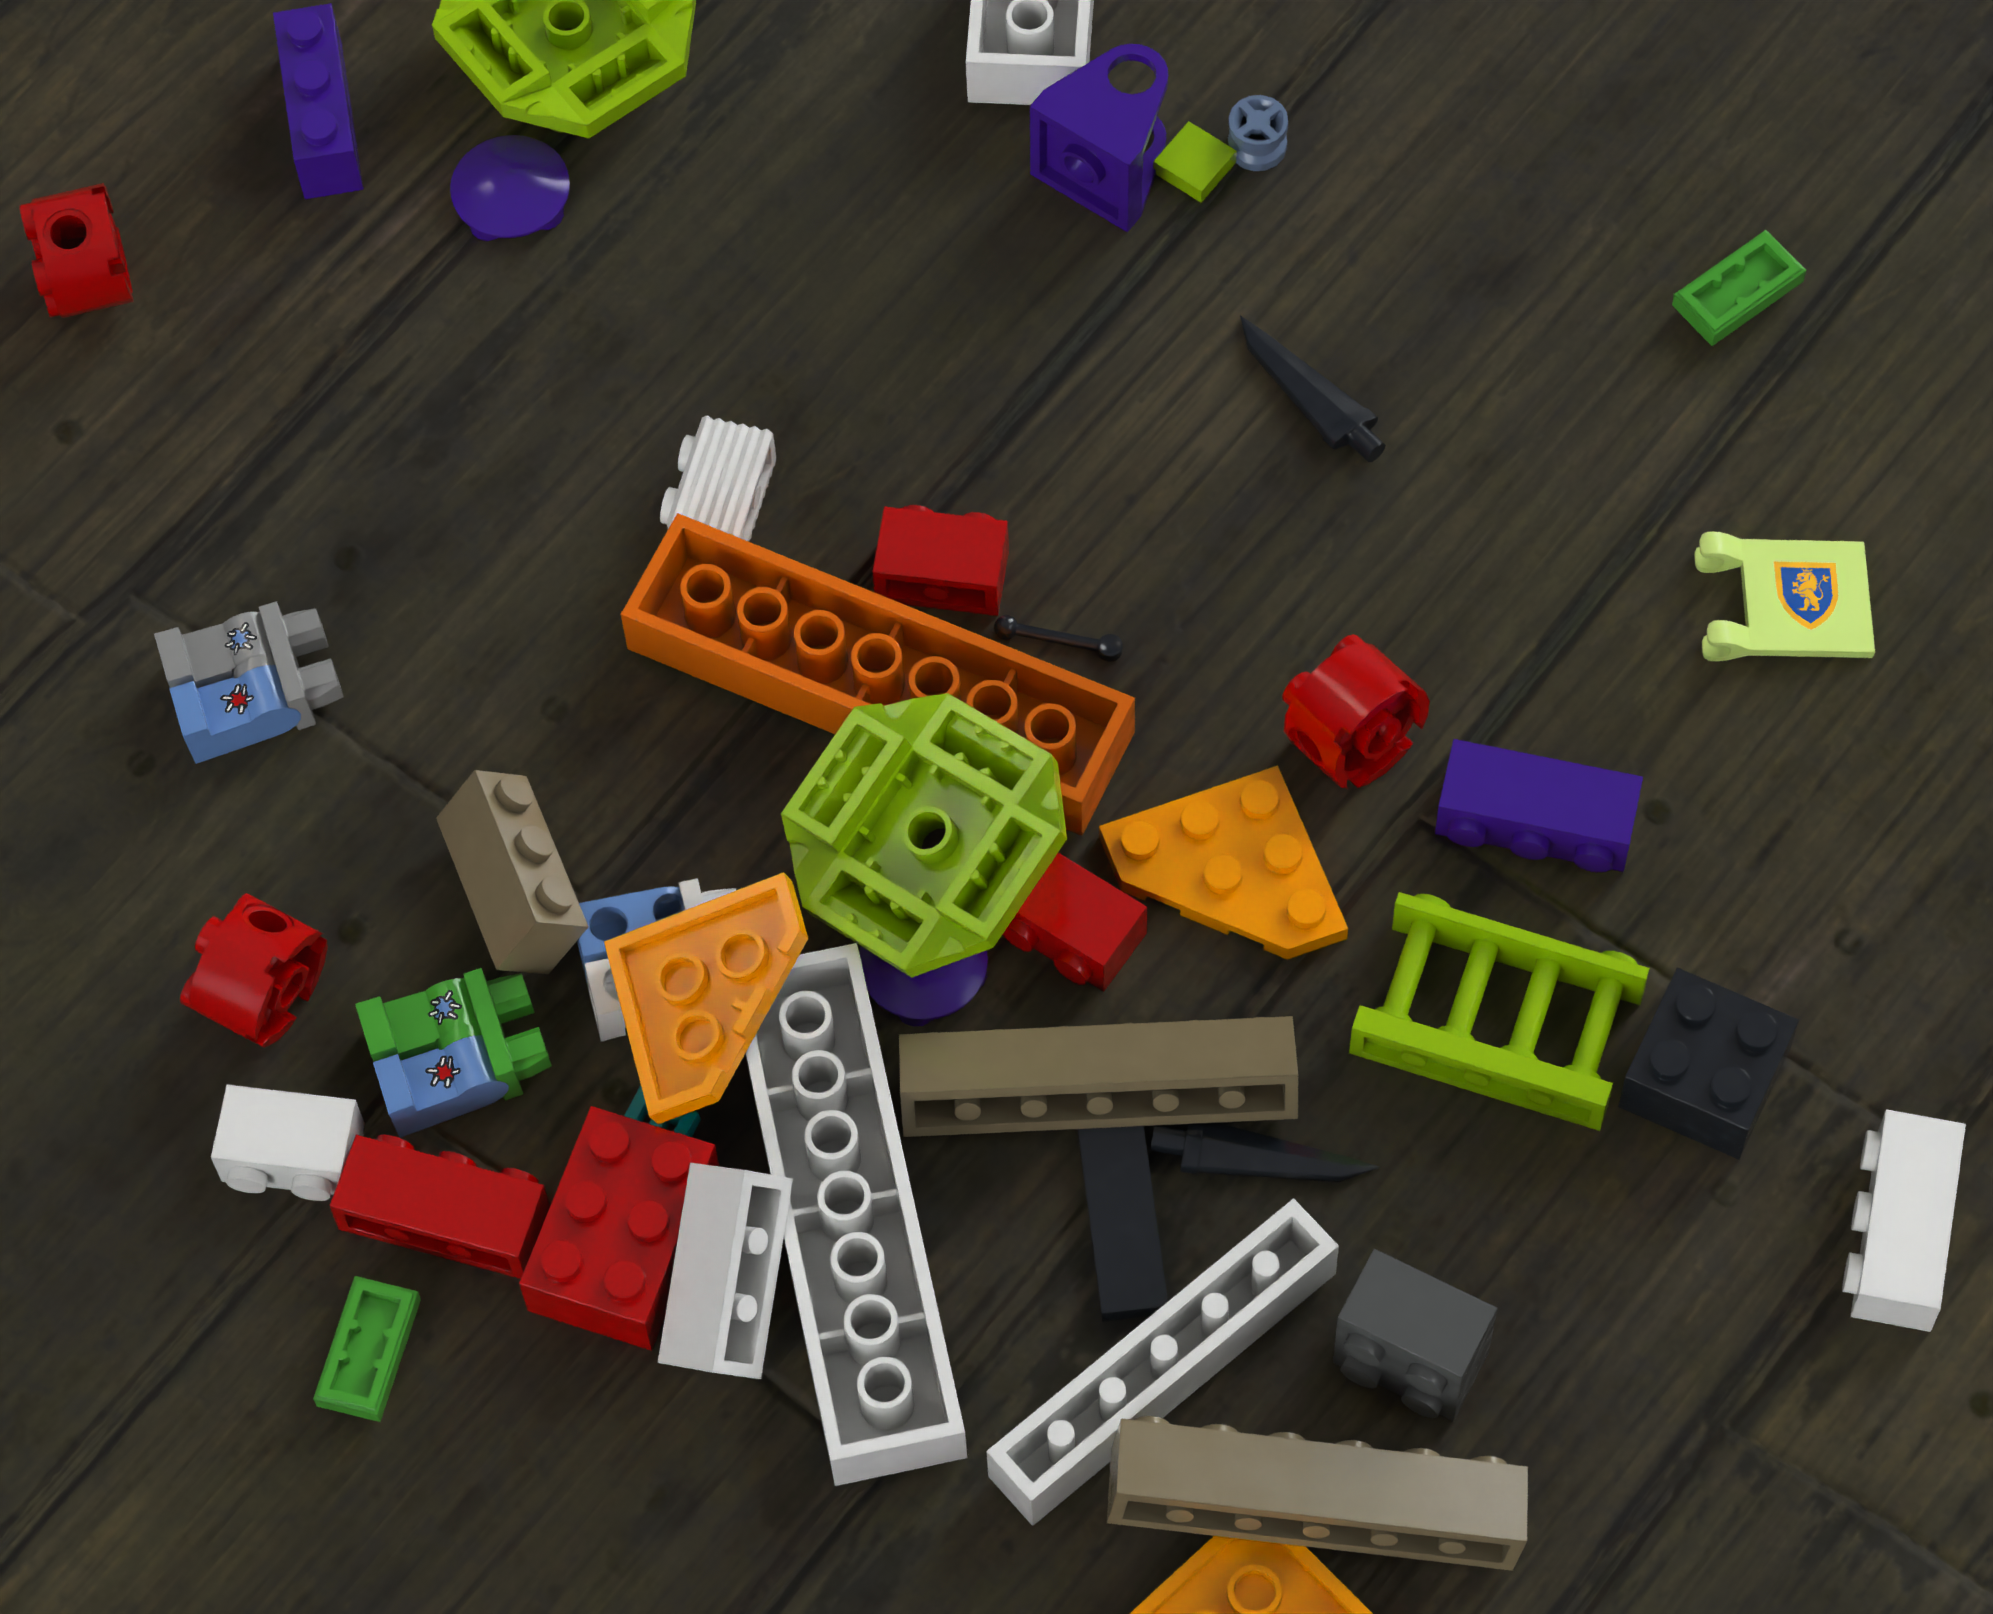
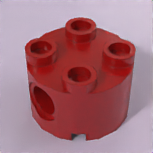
(77, 251)
(1354, 713)
(254, 970)

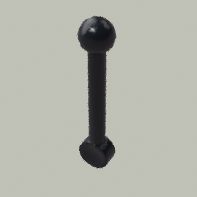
(1108, 646)

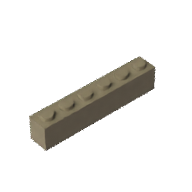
(1098, 1076)
(1318, 1493)

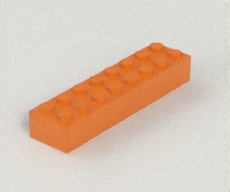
(831, 646)

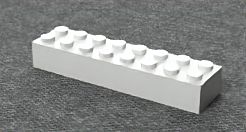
(852, 1226)

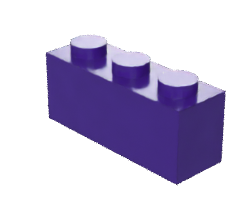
(317, 101)
(1538, 806)

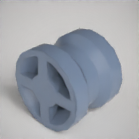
(1263, 118)

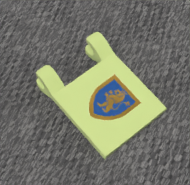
(1796, 598)

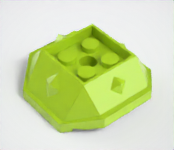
(573, 77)
(877, 797)

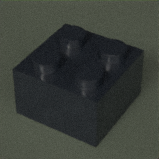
(1708, 1063)

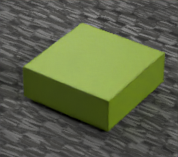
(1195, 161)

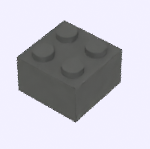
(1413, 1336)

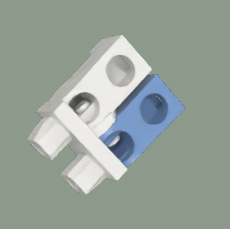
(615, 917)

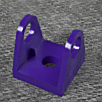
(1094, 137)

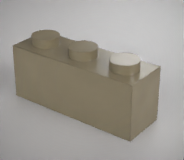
(511, 872)

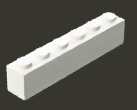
(1163, 1360)

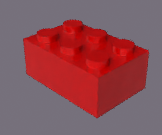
(614, 1229)

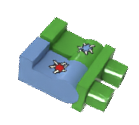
(447, 1048)

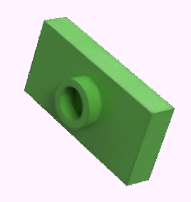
(1739, 287)
(367, 1349)

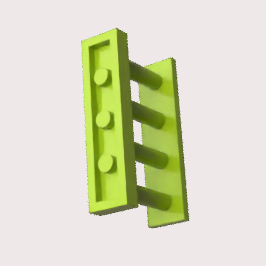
(1513, 1070)

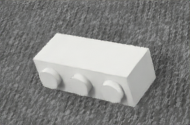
(1904, 1220)
(725, 1270)

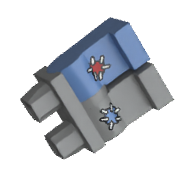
(245, 680)

